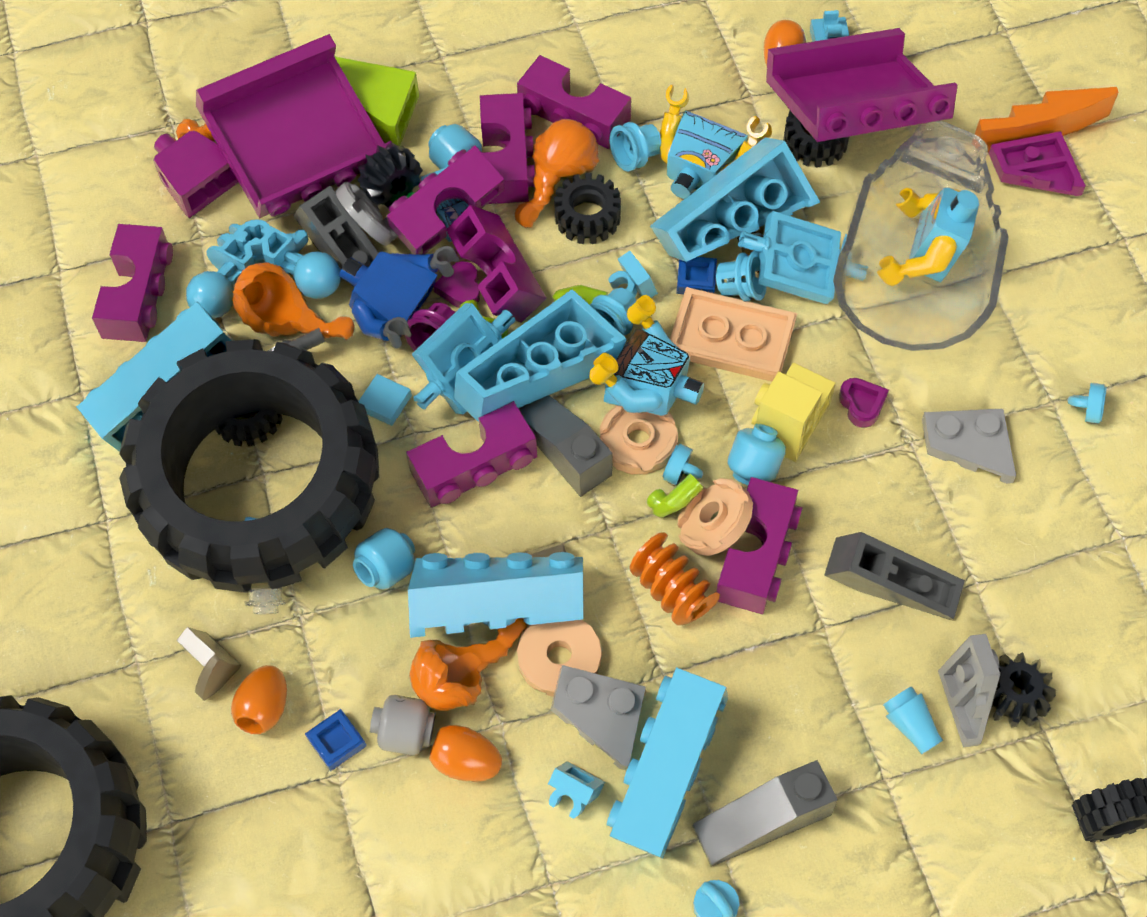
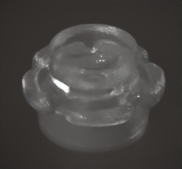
(265, 600)

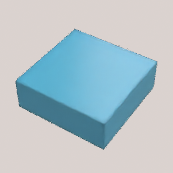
(385, 399)

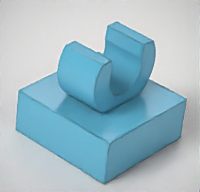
(829, 27)
(633, 275)
(576, 784)

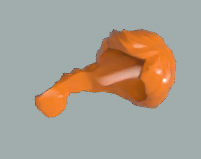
(559, 152)
(274, 306)
(451, 675)

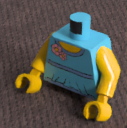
(700, 147)
(940, 235)

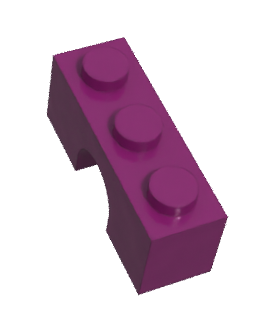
(547, 93)
(504, 126)
(466, 178)
(509, 281)
(131, 309)
(447, 473)
(749, 577)

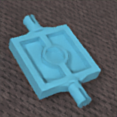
(796, 256)
(453, 347)

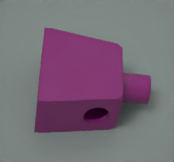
(192, 170)

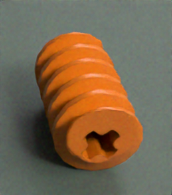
(669, 581)

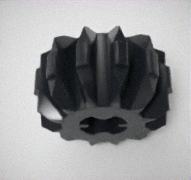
(389, 174)
(1034, 695)

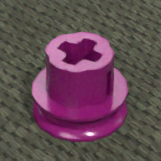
(426, 322)

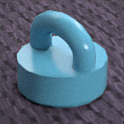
(1093, 402)
(679, 464)
(716, 900)

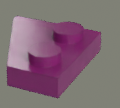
(1038, 163)

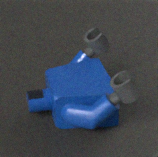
(393, 290)

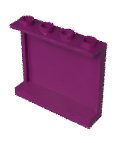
(856, 85)
(289, 126)

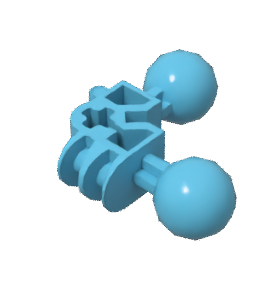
(255, 243)

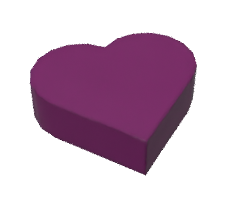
(460, 285)
(862, 400)

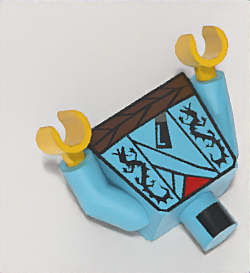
(648, 369)

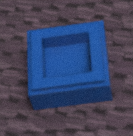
(697, 274)
(335, 740)

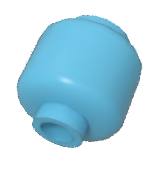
(448, 141)
(756, 454)
(384, 558)

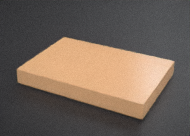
(733, 333)

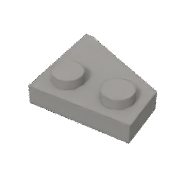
(971, 440)
(970, 687)
(601, 710)

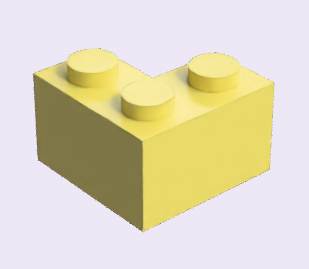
(793, 406)

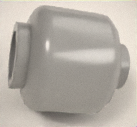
(403, 725)

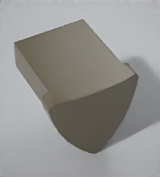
(217, 662)

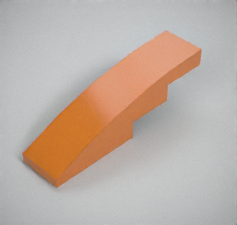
(1059, 111)

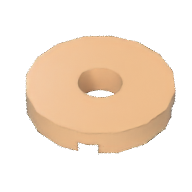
(638, 457)
(726, 528)
(542, 638)

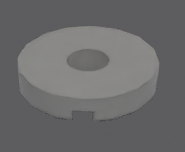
(365, 213)

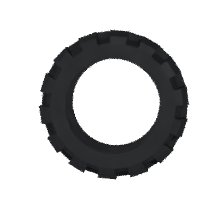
(234, 385)
(106, 817)

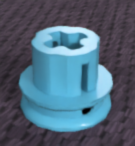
(634, 144)
(744, 287)
(614, 308)

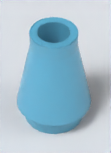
(912, 718)

